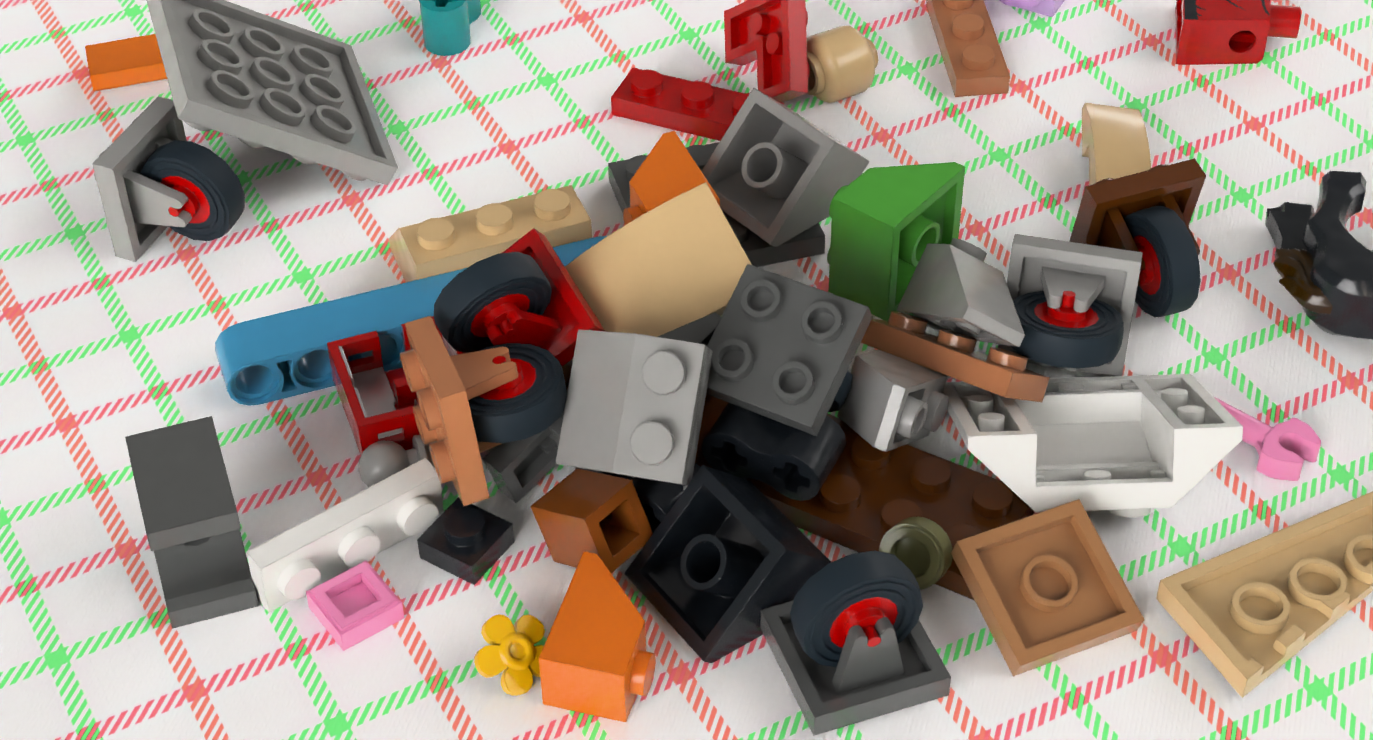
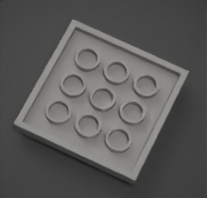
(271, 86)

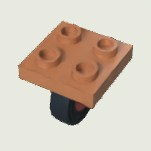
(478, 401)

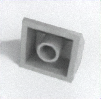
(778, 169)
(635, 405)

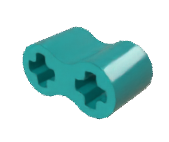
(448, 24)

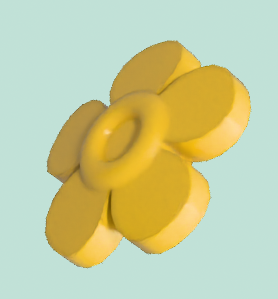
(511, 651)

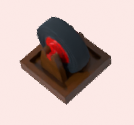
(1149, 216)

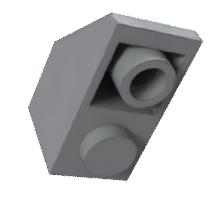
(893, 400)

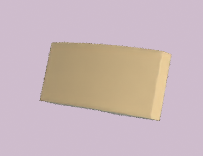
(1114, 141)

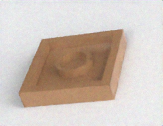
(1046, 587)

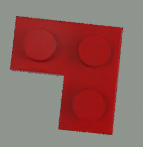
(776, 38)

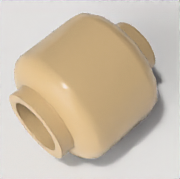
(840, 63)

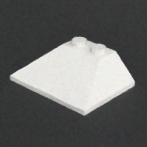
(1098, 440)

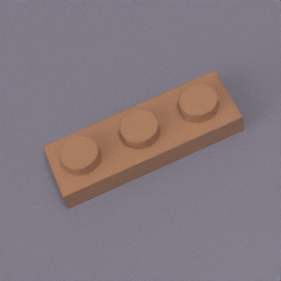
(969, 47)
(955, 356)

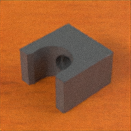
(191, 521)

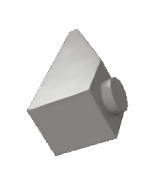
(962, 294)

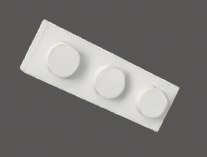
(345, 535)

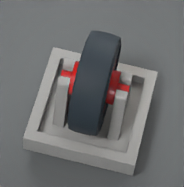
(162, 181)
(1073, 303)

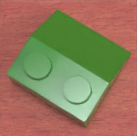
(884, 227)

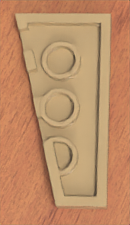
(1275, 593)

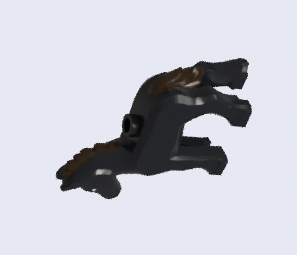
(1322, 260)

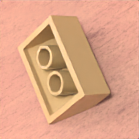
(476, 234)

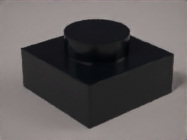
(466, 541)

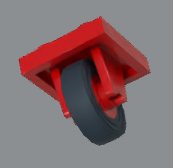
(515, 299)

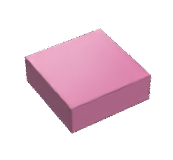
(355, 605)

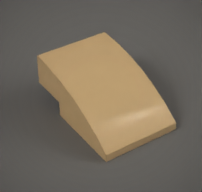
(663, 267)

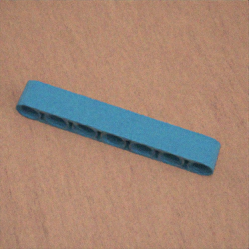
(289, 349)

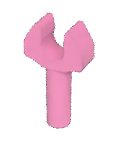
(1279, 447)

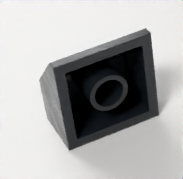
(722, 562)

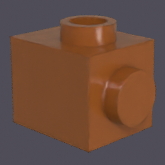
(592, 516)

